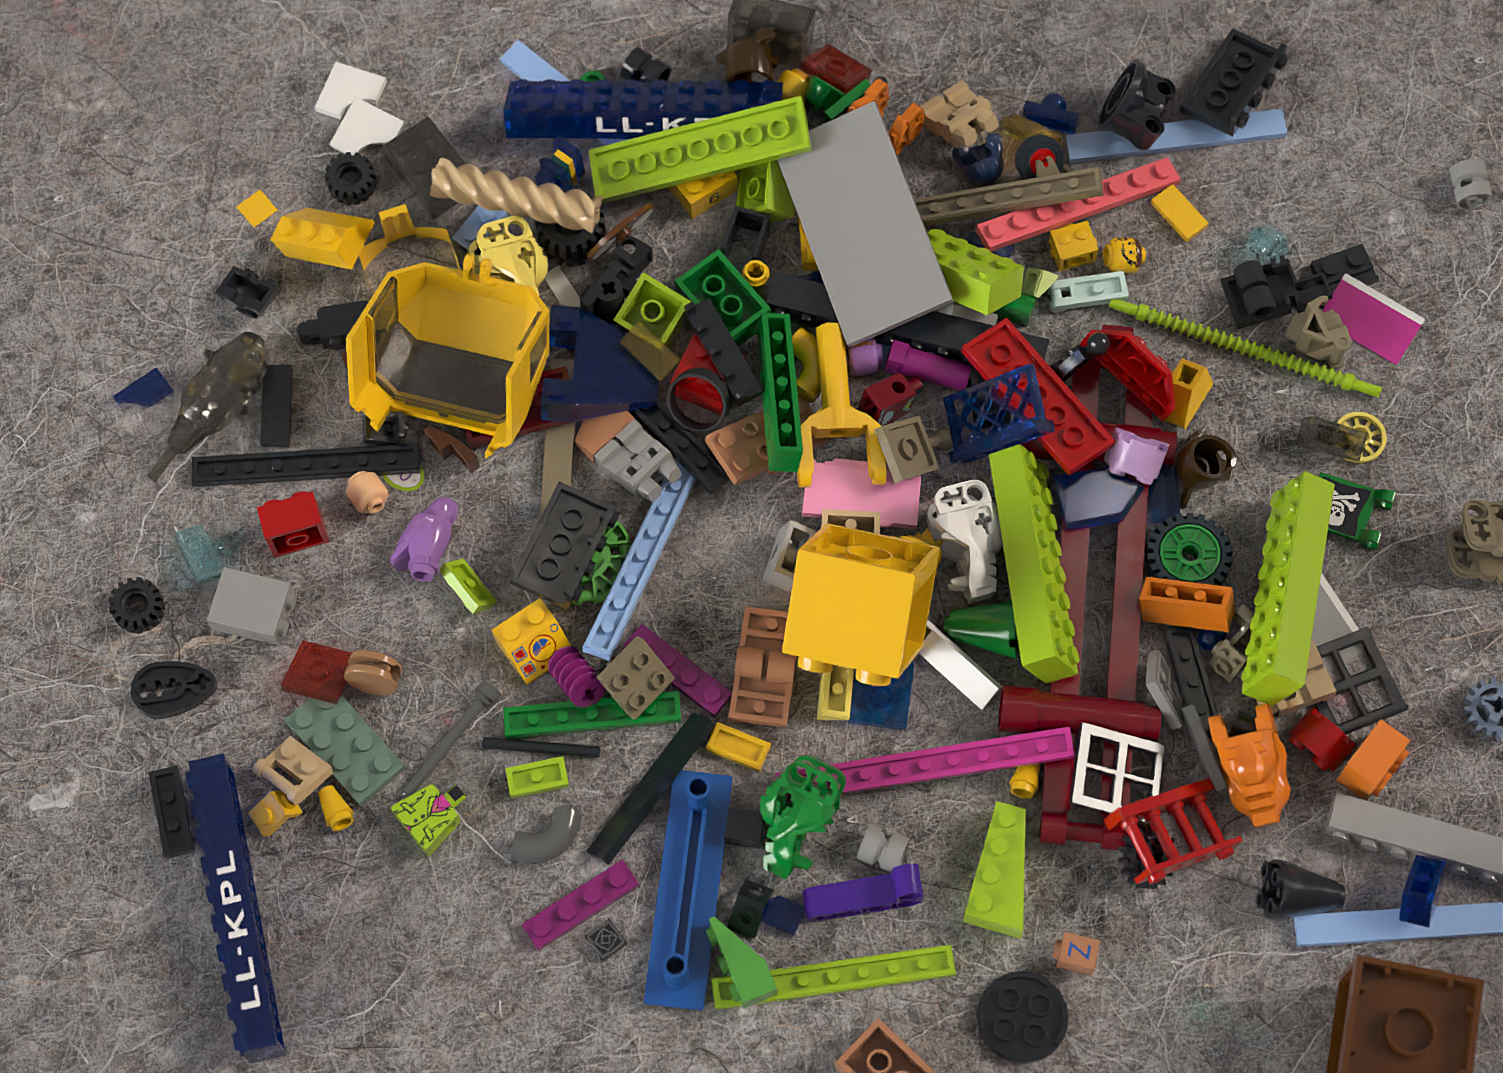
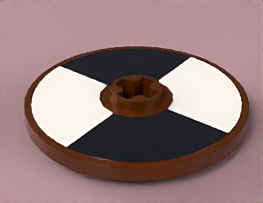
(620, 231)

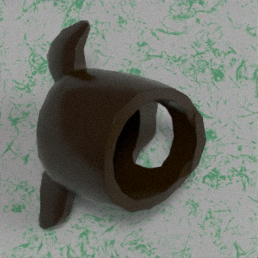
(749, 56)
(1201, 465)

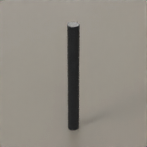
(541, 747)

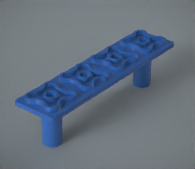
(688, 890)

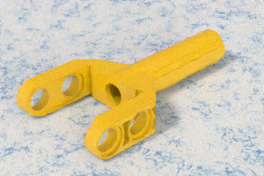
(836, 415)

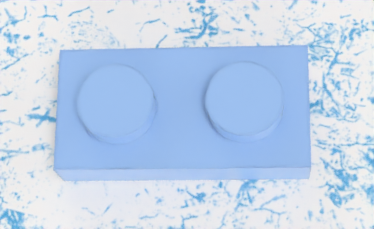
(468, 231)

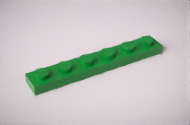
(604, 715)

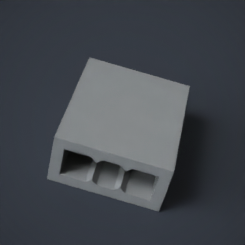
(251, 606)

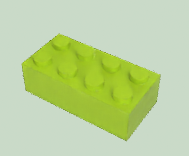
(975, 274)

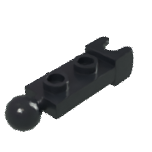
(1079, 356)

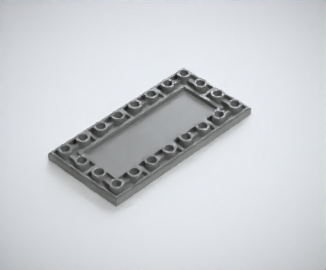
(864, 226)

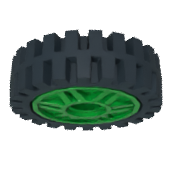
(1192, 536)

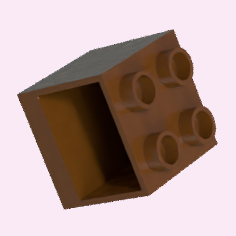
(1403, 1019)

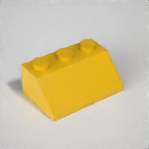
(322, 237)

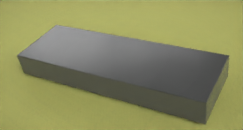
(1203, 747)

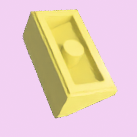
(835, 694)

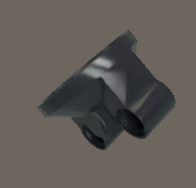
(1136, 104)

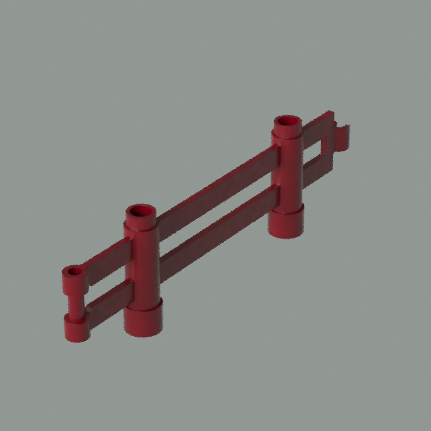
(1030, 710)

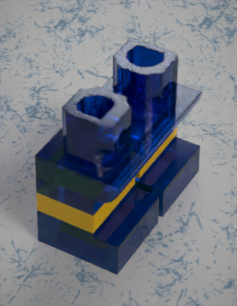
(563, 168)

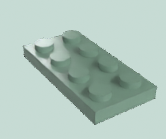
(348, 745)

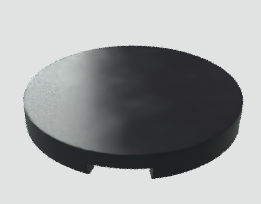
(1022, 1017)

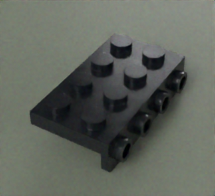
(1234, 82)
(564, 546)

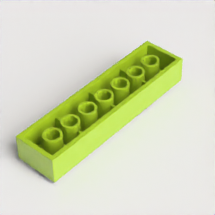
(1033, 564)
(1288, 589)

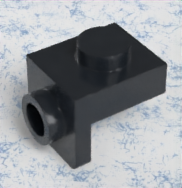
(390, 433)

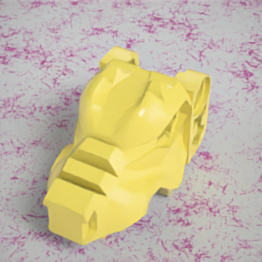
(513, 259)

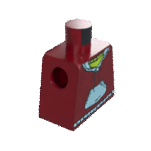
(890, 398)

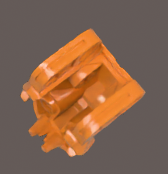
(904, 127)
(1254, 767)

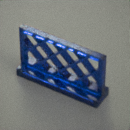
(1007, 436)

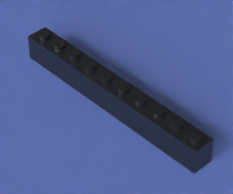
(931, 333)

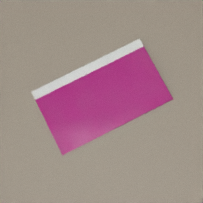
(1374, 318)

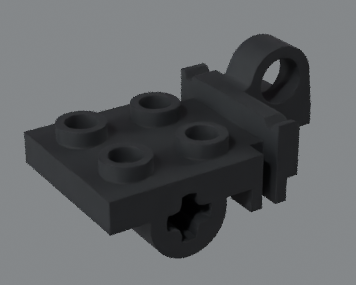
(1269, 291)
(607, 293)

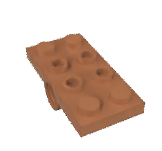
(743, 447)
(762, 671)

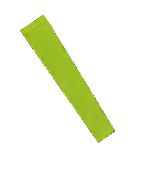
(849, 975)

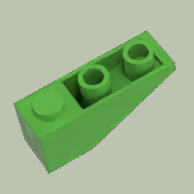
(746, 968)

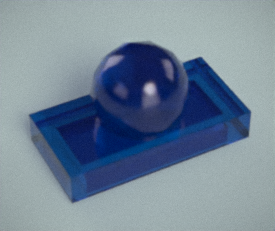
(1052, 113)

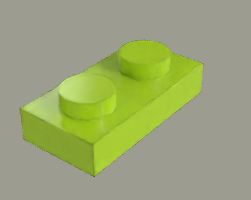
(467, 586)
(537, 777)

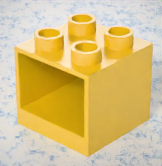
(860, 603)

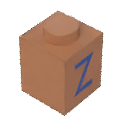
(1076, 953)

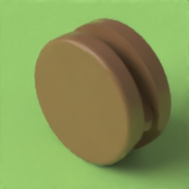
(373, 672)

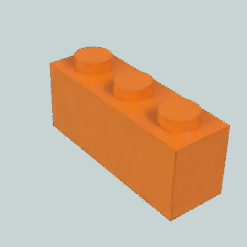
(1187, 604)

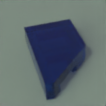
(145, 390)
(783, 915)

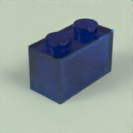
(1422, 891)

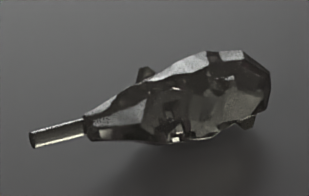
(216, 395)

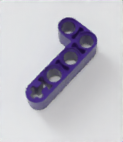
(864, 895)

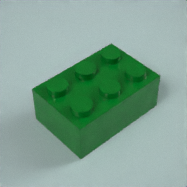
(729, 293)

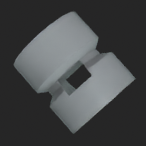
(1470, 184)
(882, 848)

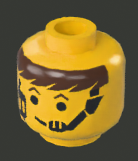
(1124, 255)

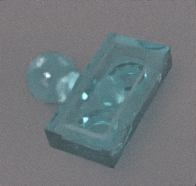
(202, 555)

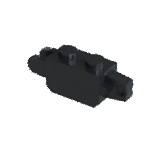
(331, 325)

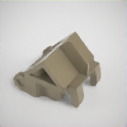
(1319, 334)

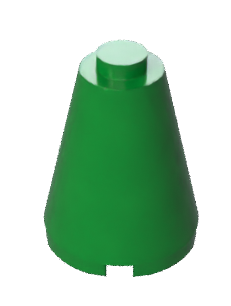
(985, 627)

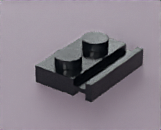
(1351, 261)

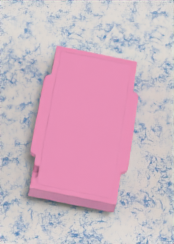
(847, 486)

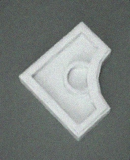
(346, 84)
(364, 127)

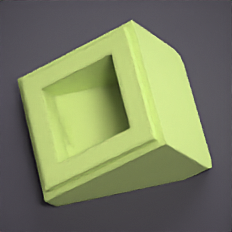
(1037, 282)

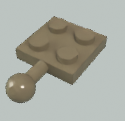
(910, 449)

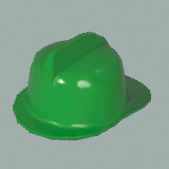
(822, 94)

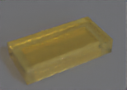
(650, 350)

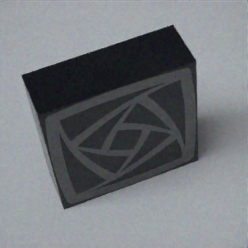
(606, 940)

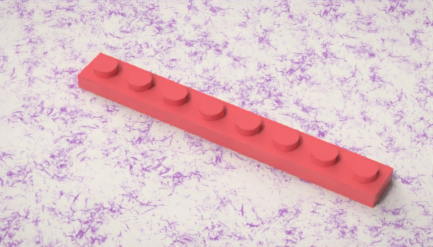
(1038, 220)

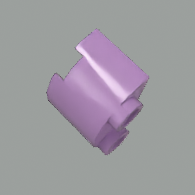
(1135, 456)

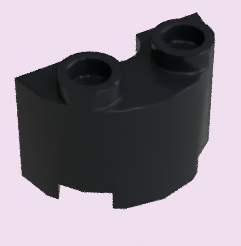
(248, 292)

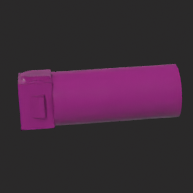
(927, 366)

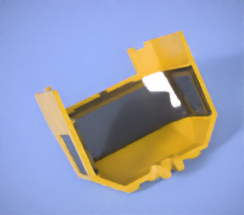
(449, 349)

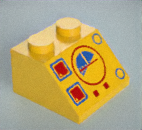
(530, 640)

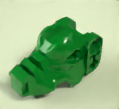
(809, 811)

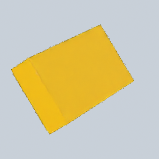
(1179, 213)
(738, 747)

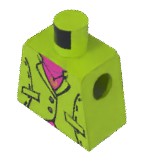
(429, 815)

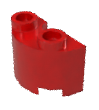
(1322, 739)

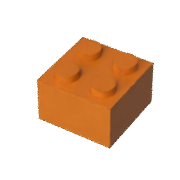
(1369, 766)

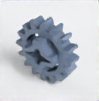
(1484, 707)

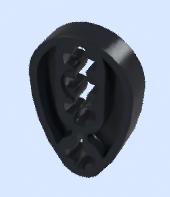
(170, 704)

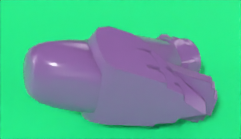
(426, 540)

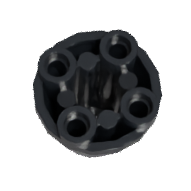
(1296, 891)

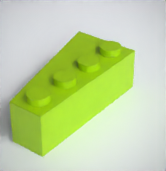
(998, 886)

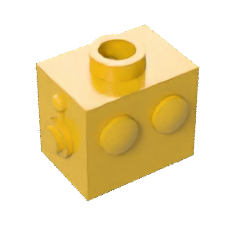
(1073, 245)

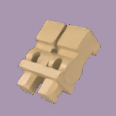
(959, 115)
(1317, 687)

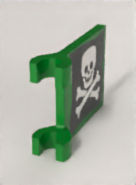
(1352, 510)

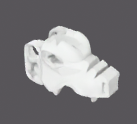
(969, 537)

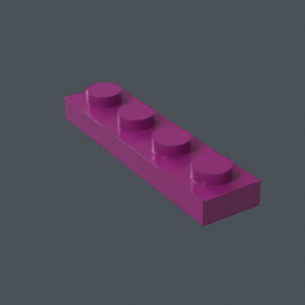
(689, 677)
(580, 905)

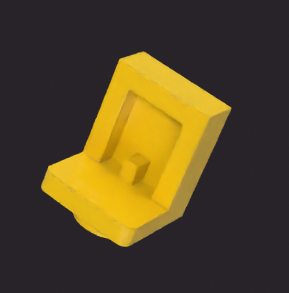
(273, 812)

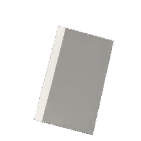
(1331, 623)

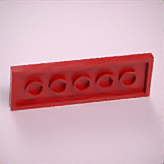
(1078, 433)

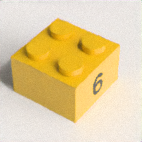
(705, 192)

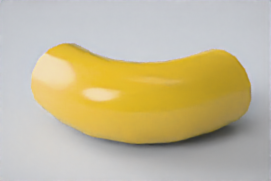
(806, 351)

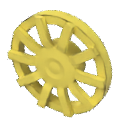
(1381, 430)

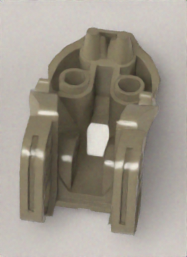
(1483, 542)

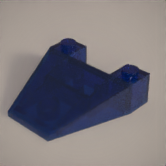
(604, 372)

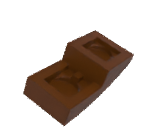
(448, 445)

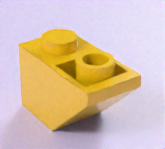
(1190, 389)

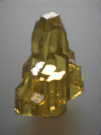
(1022, 128)

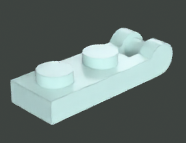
(1087, 291)

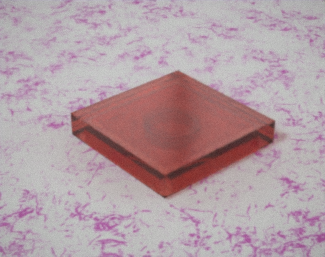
(836, 68)
(317, 672)

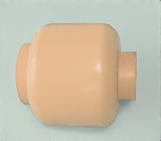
(366, 492)

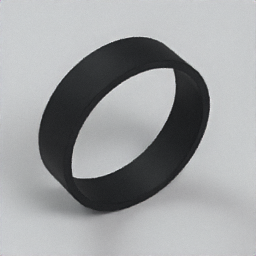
(682, 419)

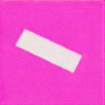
(562, 288)

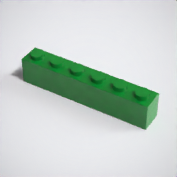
(779, 392)

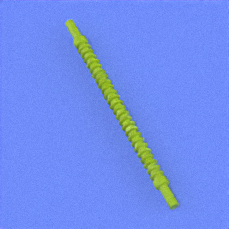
(1346, 381)

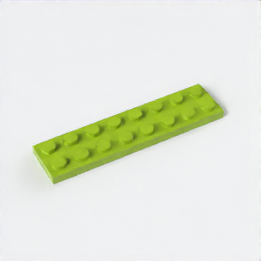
(700, 150)

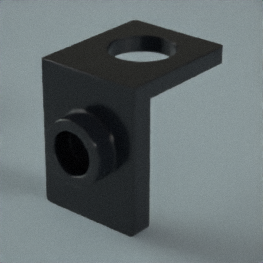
(749, 909)

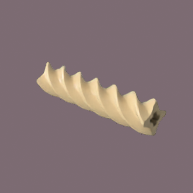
(515, 196)

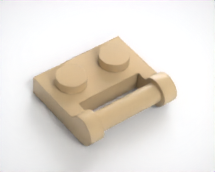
(299, 764)

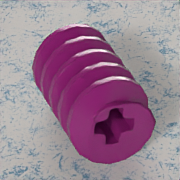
(576, 677)

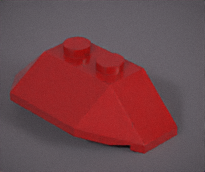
(1139, 370)

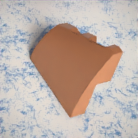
(599, 430)

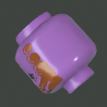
(864, 358)

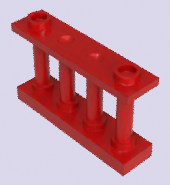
(1173, 802)

